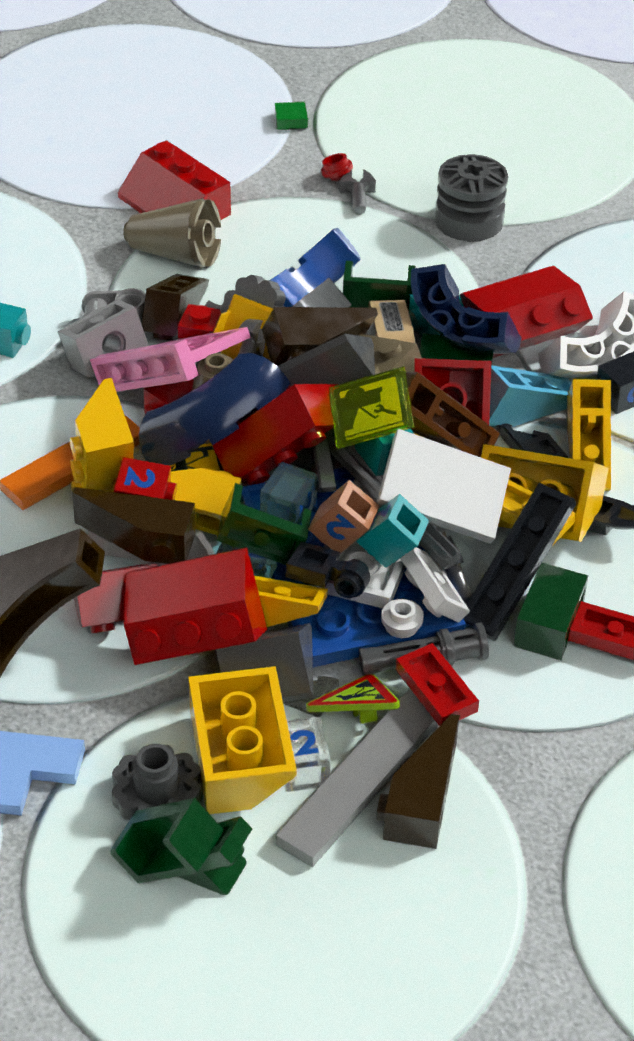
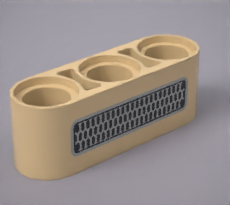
(393, 320)

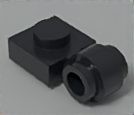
(318, 565)

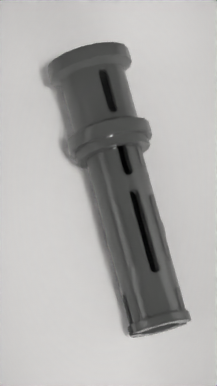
(452, 645)

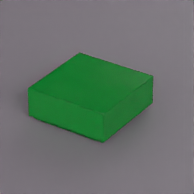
(291, 115)

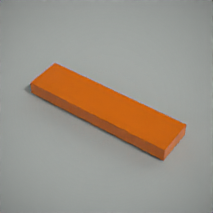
(46, 474)

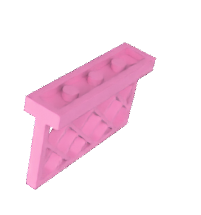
(162, 362)

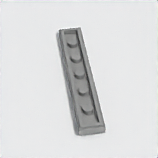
(356, 781)

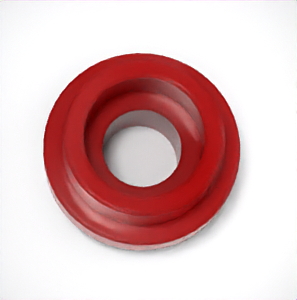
(336, 166)

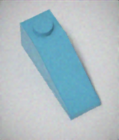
(525, 395)

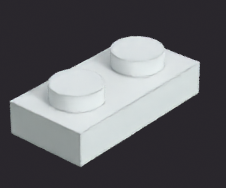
(439, 593)

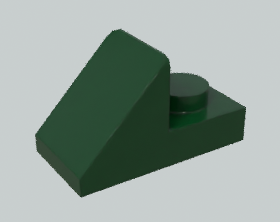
(225, 859)

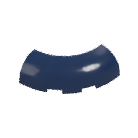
(465, 327)
(210, 409)

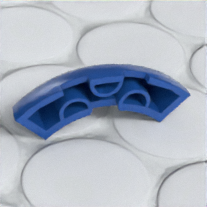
(317, 264)

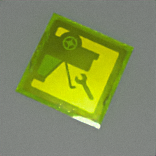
(371, 407)

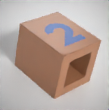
(344, 517)

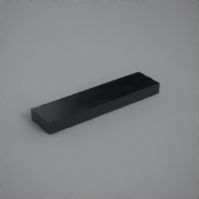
(518, 559)

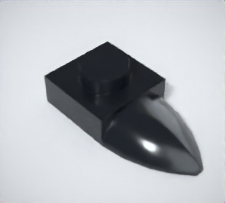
(613, 515)

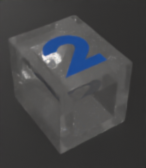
(310, 754)

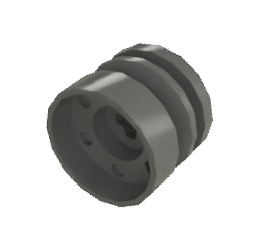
(471, 197)

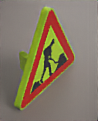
(359, 696)

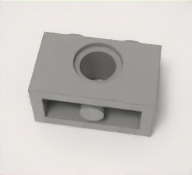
(85, 337)

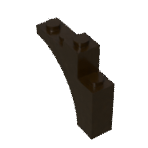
(41, 581)

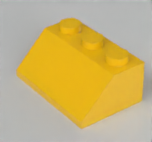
(100, 440)
(576, 478)
(240, 737)

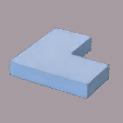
(34, 758)

